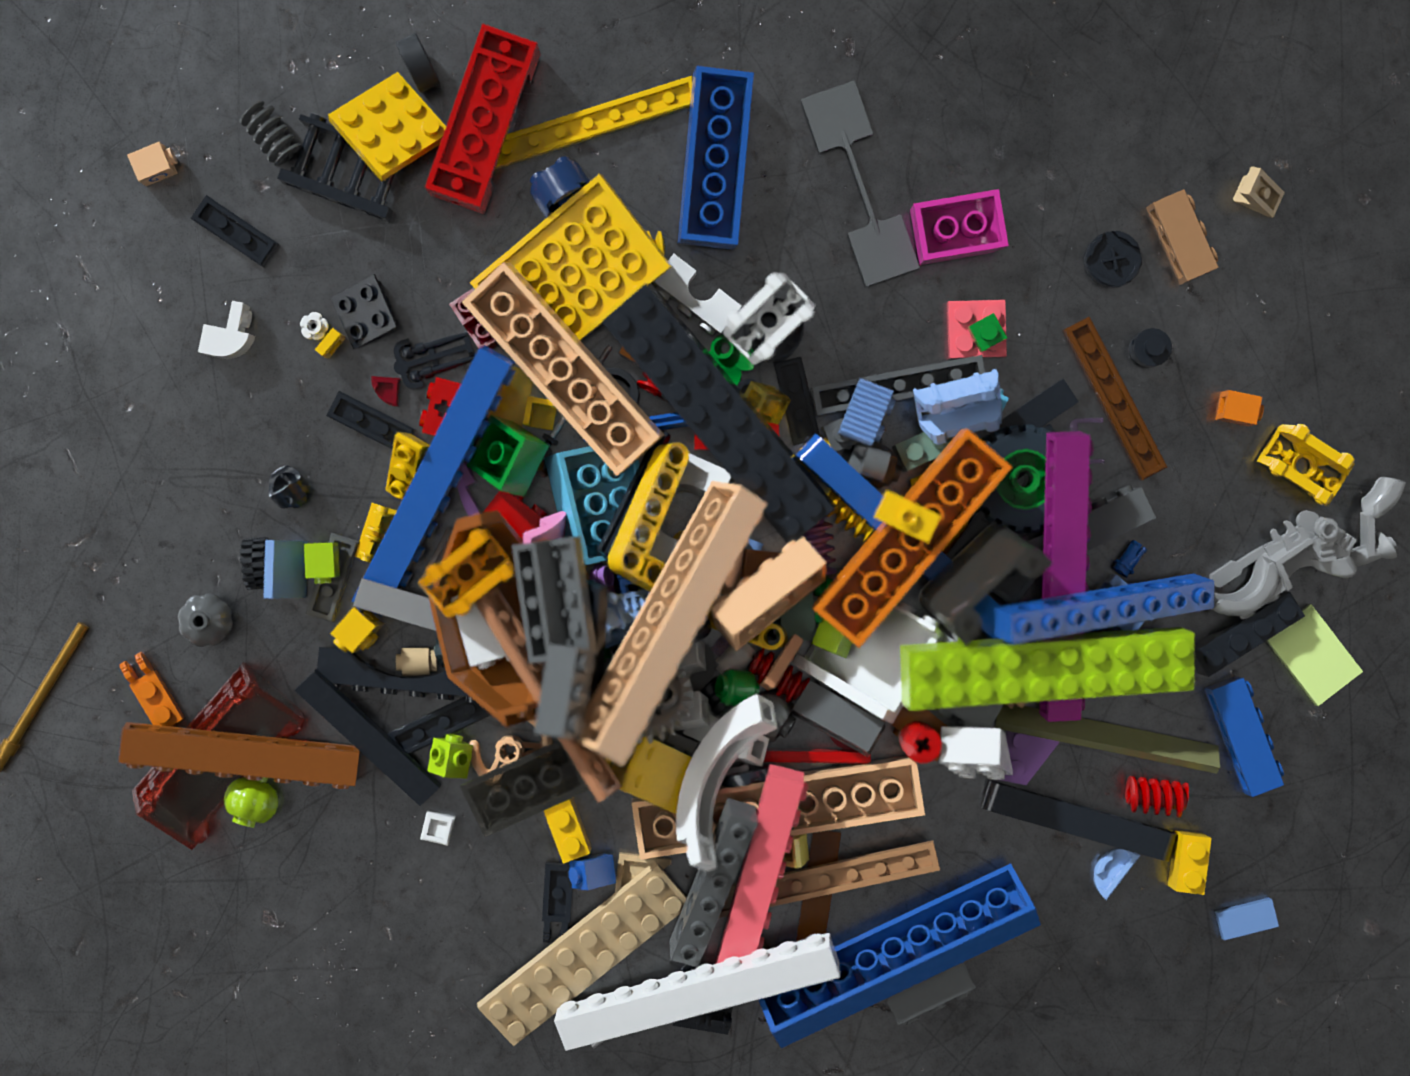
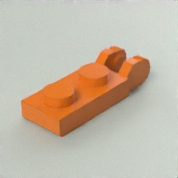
(152, 693)

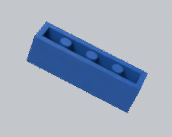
(1244, 736)

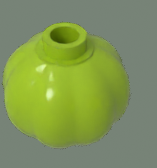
(250, 801)

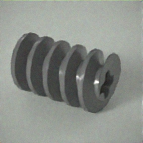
(268, 134)

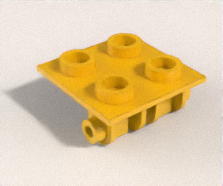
(374, 531)

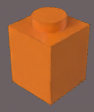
(1239, 408)

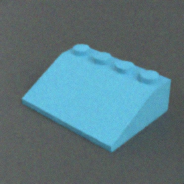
(587, 494)

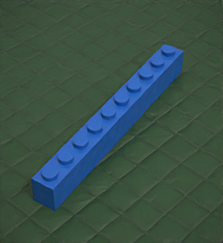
(441, 469)

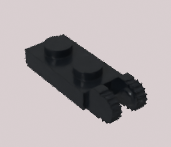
(556, 898)

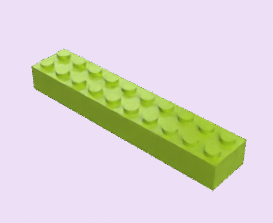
(1047, 668)

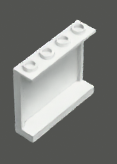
(874, 670)

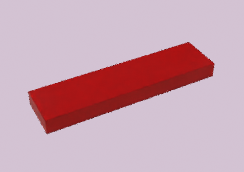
(815, 755)

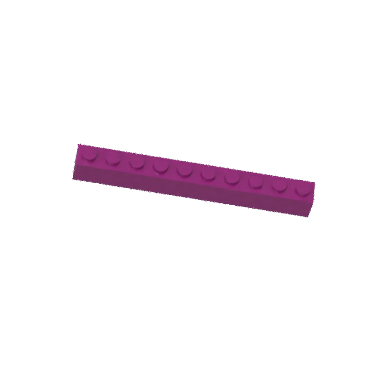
(1066, 535)

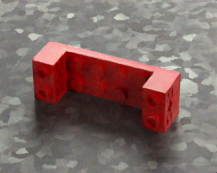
(481, 118)

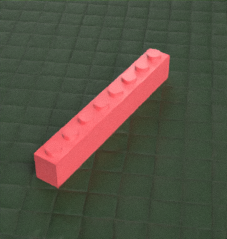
(763, 863)

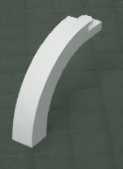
(707, 770)

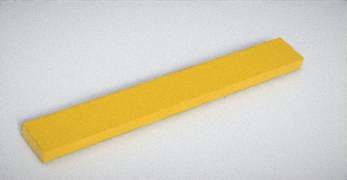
(596, 121)

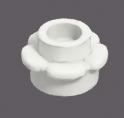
(317, 333)

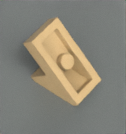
(1259, 192)

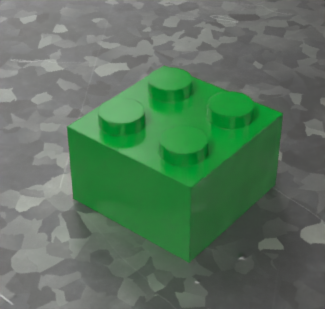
(508, 456)

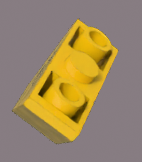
(405, 460)

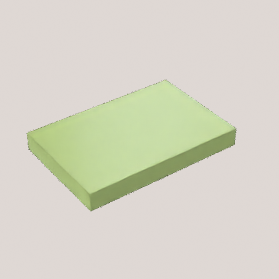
(1314, 656)

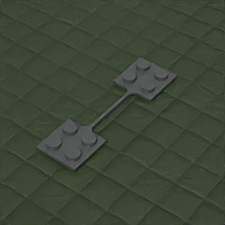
(838, 121)

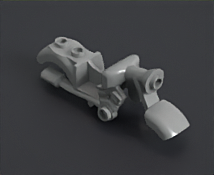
(1310, 543)

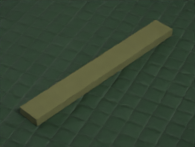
(1112, 738)

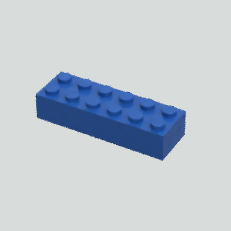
(715, 157)

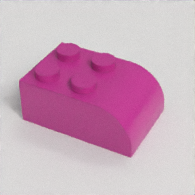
(959, 227)

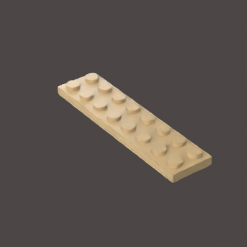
(583, 953)

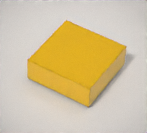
(330, 343)

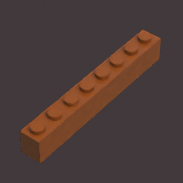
(238, 755)

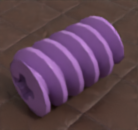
(817, 539)

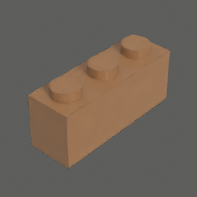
(1183, 236)

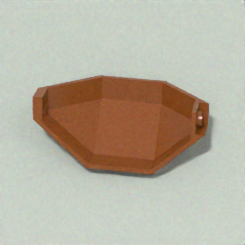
(498, 686)

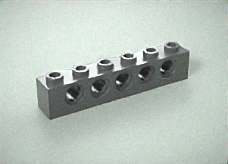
(711, 888)

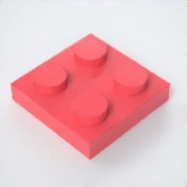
(965, 313)

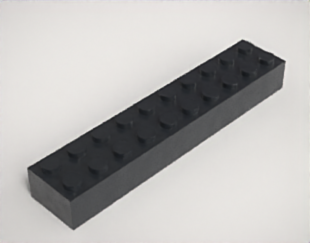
(718, 412)

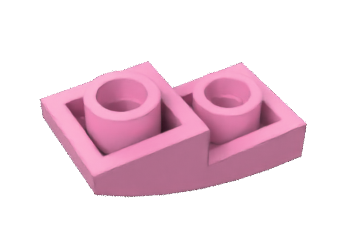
(550, 528)

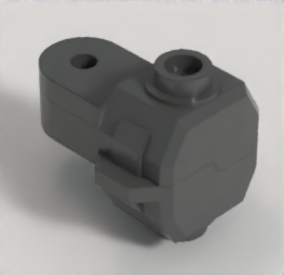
(874, 463)

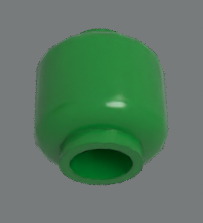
(736, 686)

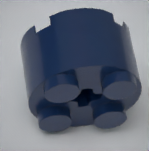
(557, 184)

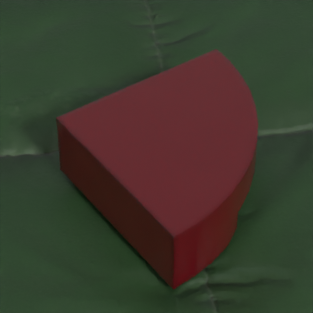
(387, 389)

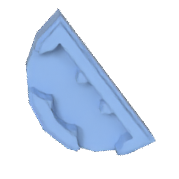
(1112, 869)

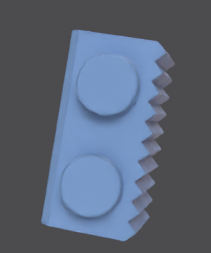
(866, 413)

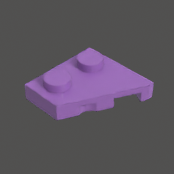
(1027, 755)

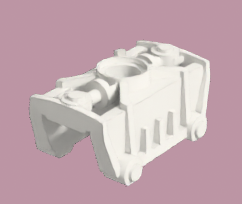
(763, 303)

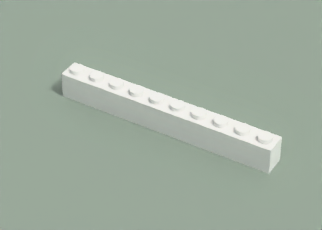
(697, 991)

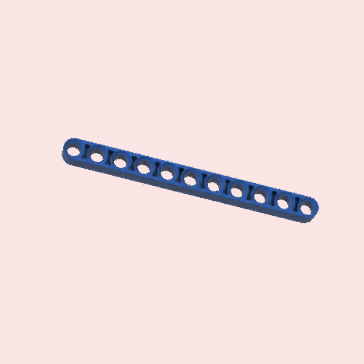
(864, 501)

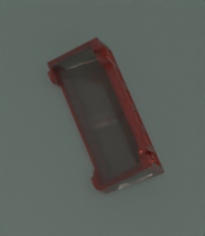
(186, 802)

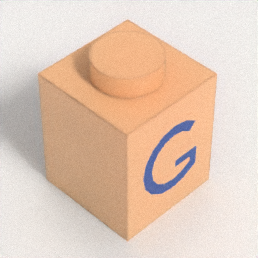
(153, 163)

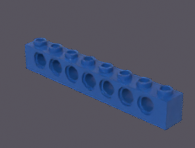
(1103, 608)

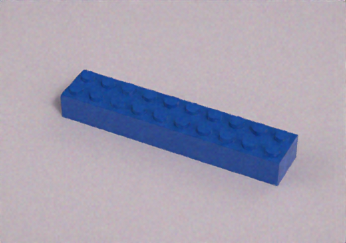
(907, 953)

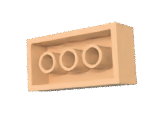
(768, 593)

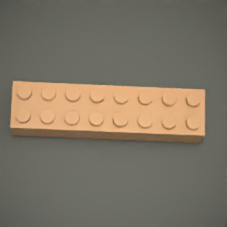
(563, 368)

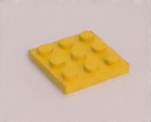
(388, 126)

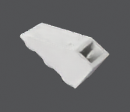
(976, 752)

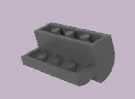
(554, 596)

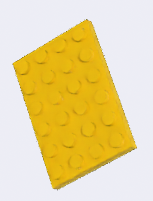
(586, 257)

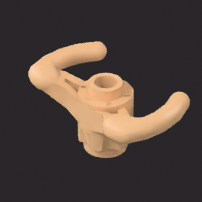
(502, 754)

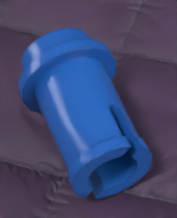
(1129, 559)

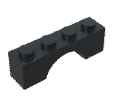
(1228, 645)

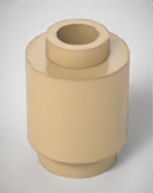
(416, 661)

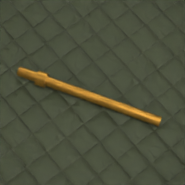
(10, 745)

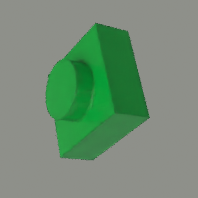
(987, 332)

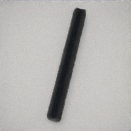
(612, 531)

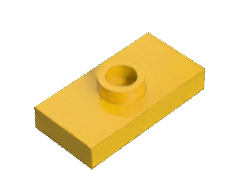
(907, 516)

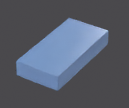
(1246, 918)

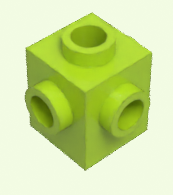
(450, 757)

